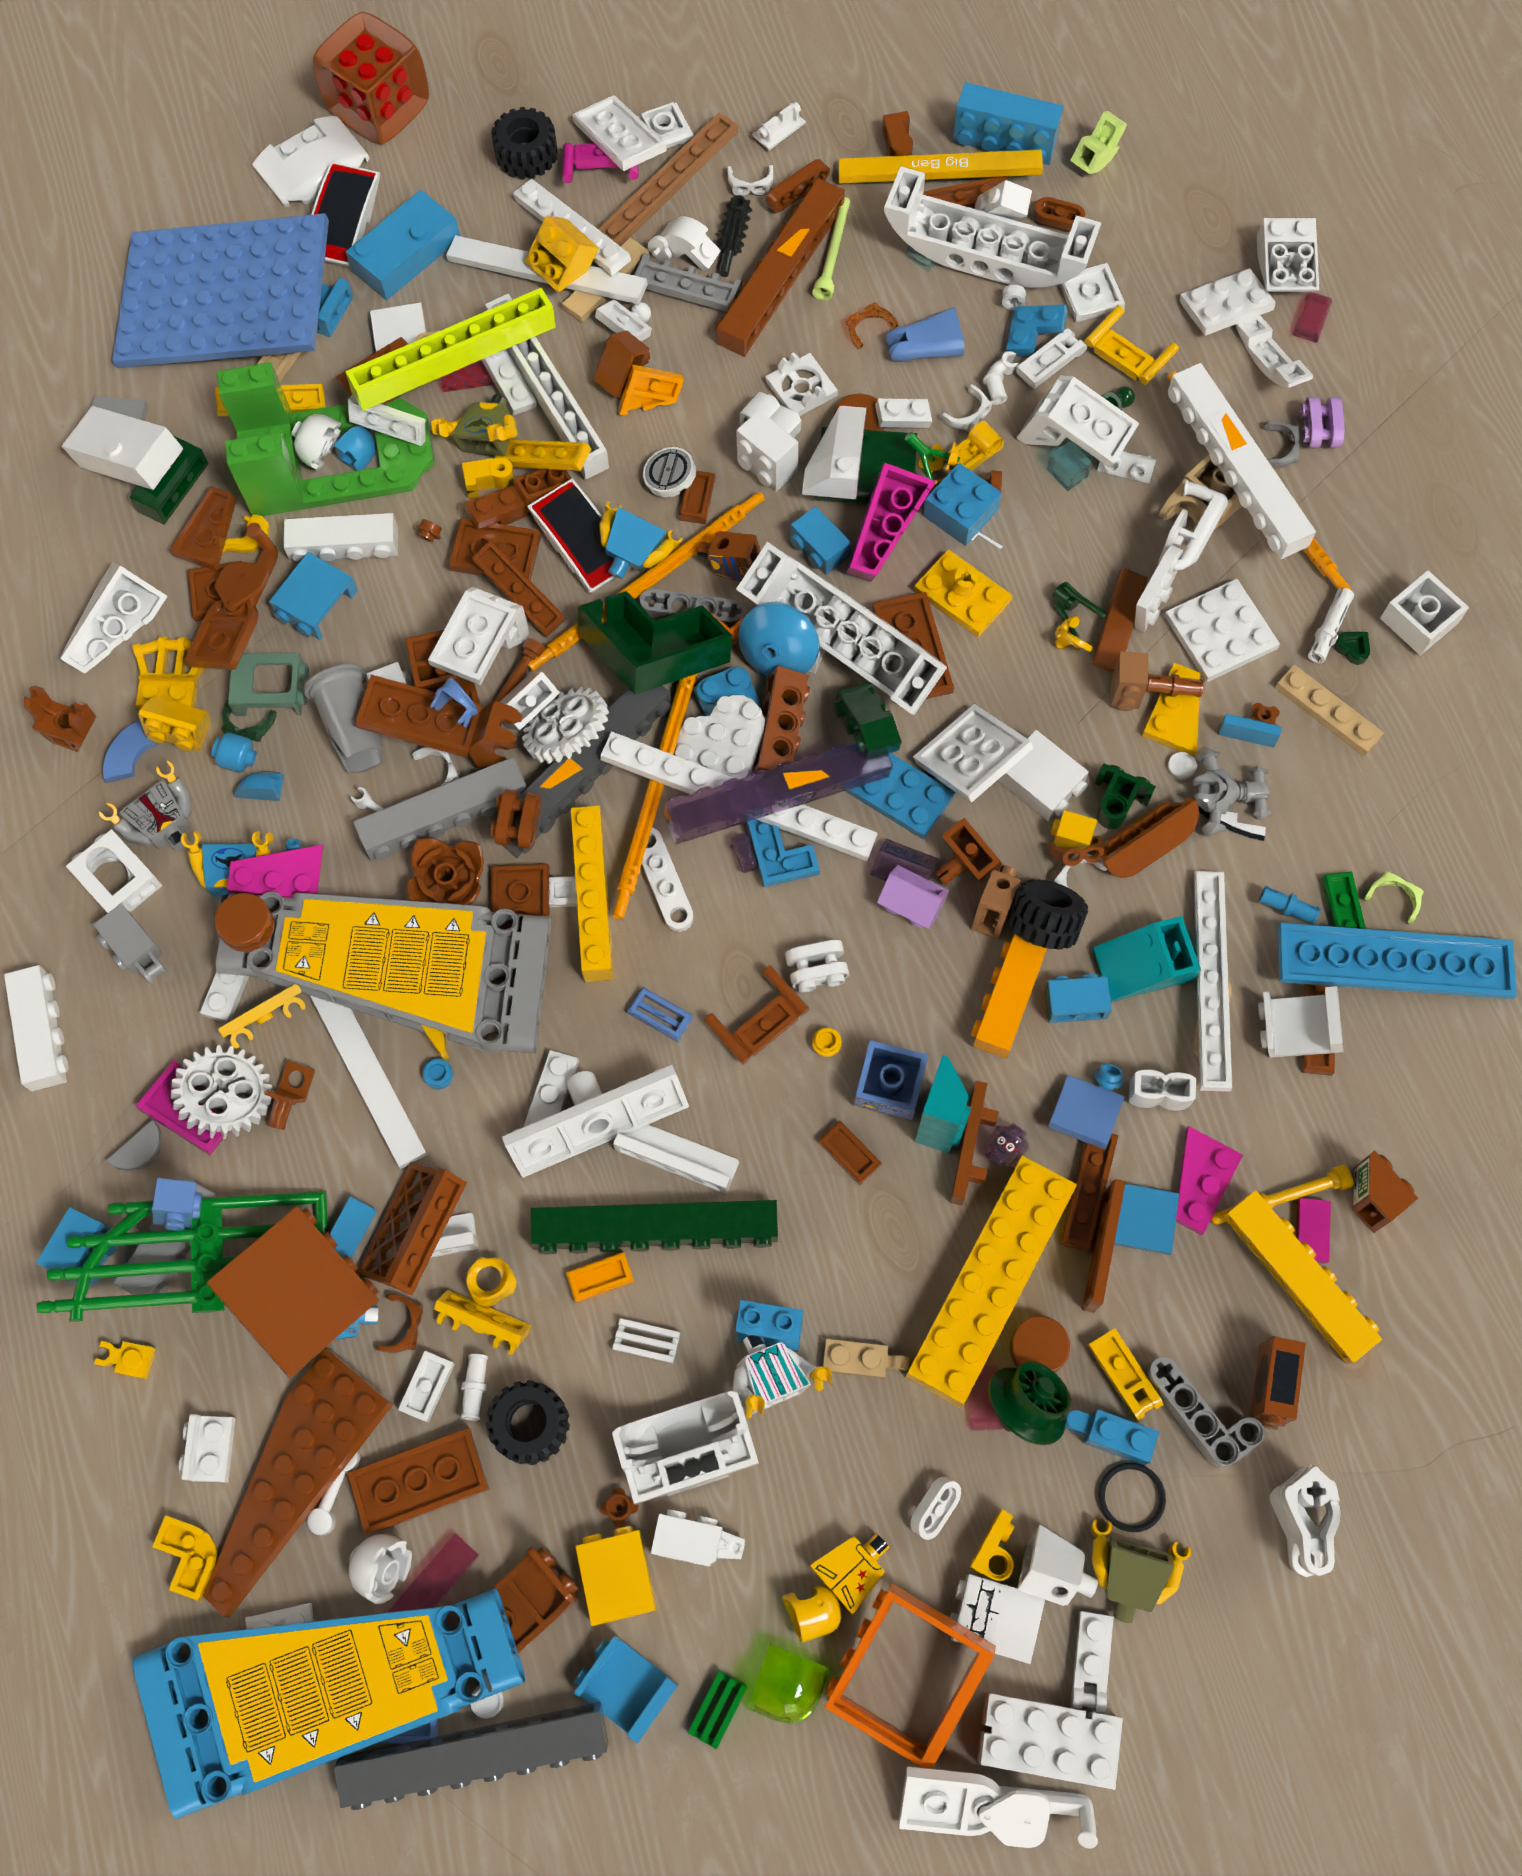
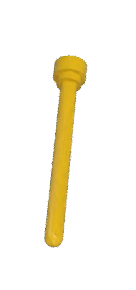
(1337, 1178)

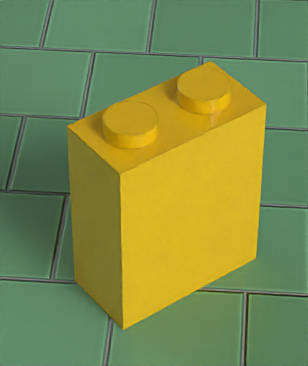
(615, 1576)

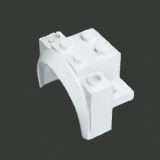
(685, 1447)

